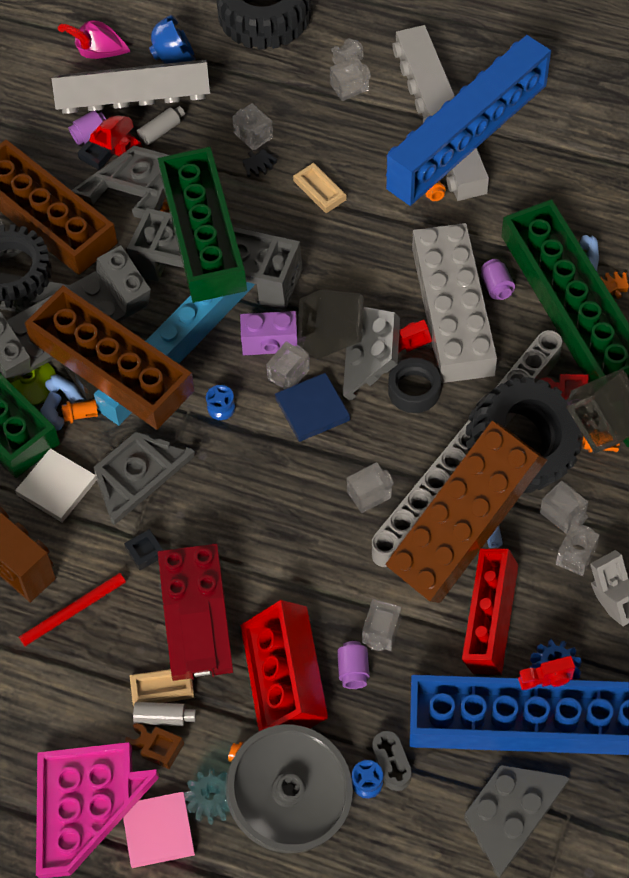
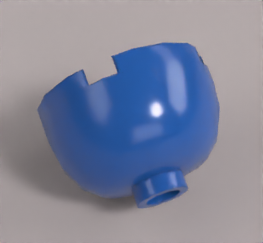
(170, 43)

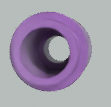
(85, 126)
(497, 279)
(353, 665)

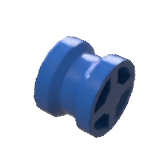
(222, 395)
(369, 772)

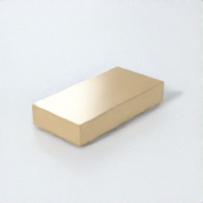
(319, 187)
(159, 687)

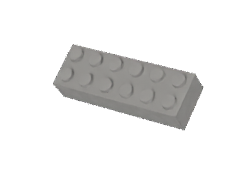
(130, 85)
(454, 303)

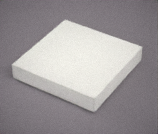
(56, 485)

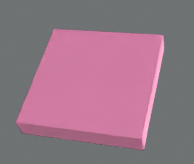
(158, 830)

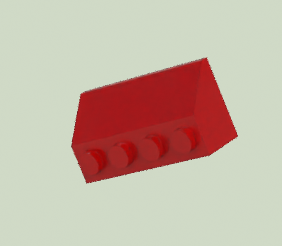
(283, 667)

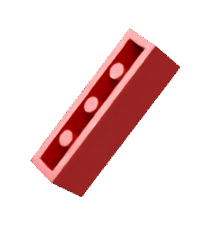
(490, 612)

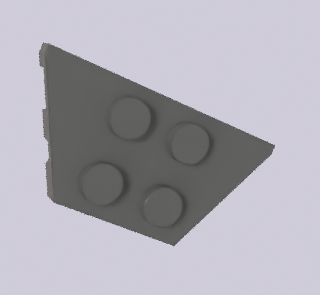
(375, 353)
(136, 472)
(511, 810)

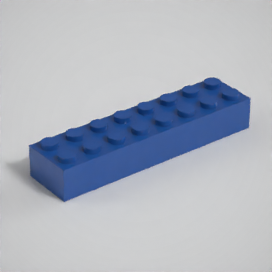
(467, 120)
(503, 717)

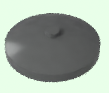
(289, 788)

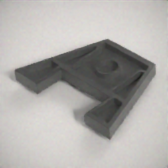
(133, 173)

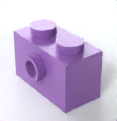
(267, 332)

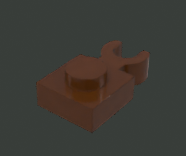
(159, 747)

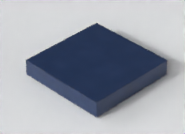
(312, 407)

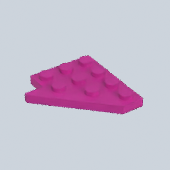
(81, 801)

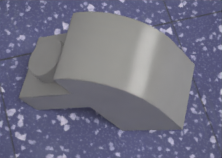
(612, 586)

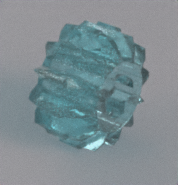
(201, 791)

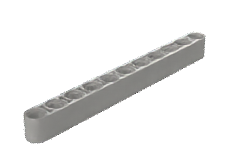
(454, 453)

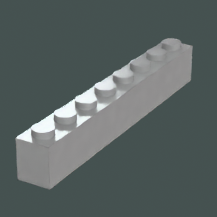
(431, 91)

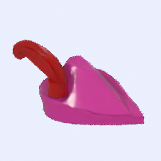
(96, 40)

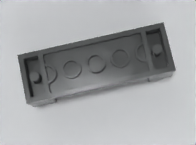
(267, 259)
(113, 289)

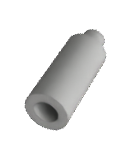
(160, 125)
(162, 714)

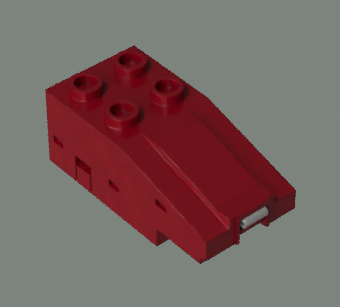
(195, 612)

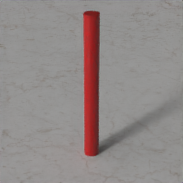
(72, 609)

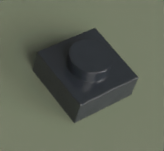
(95, 154)
(143, 549)

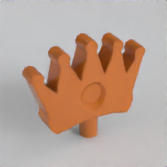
(617, 284)

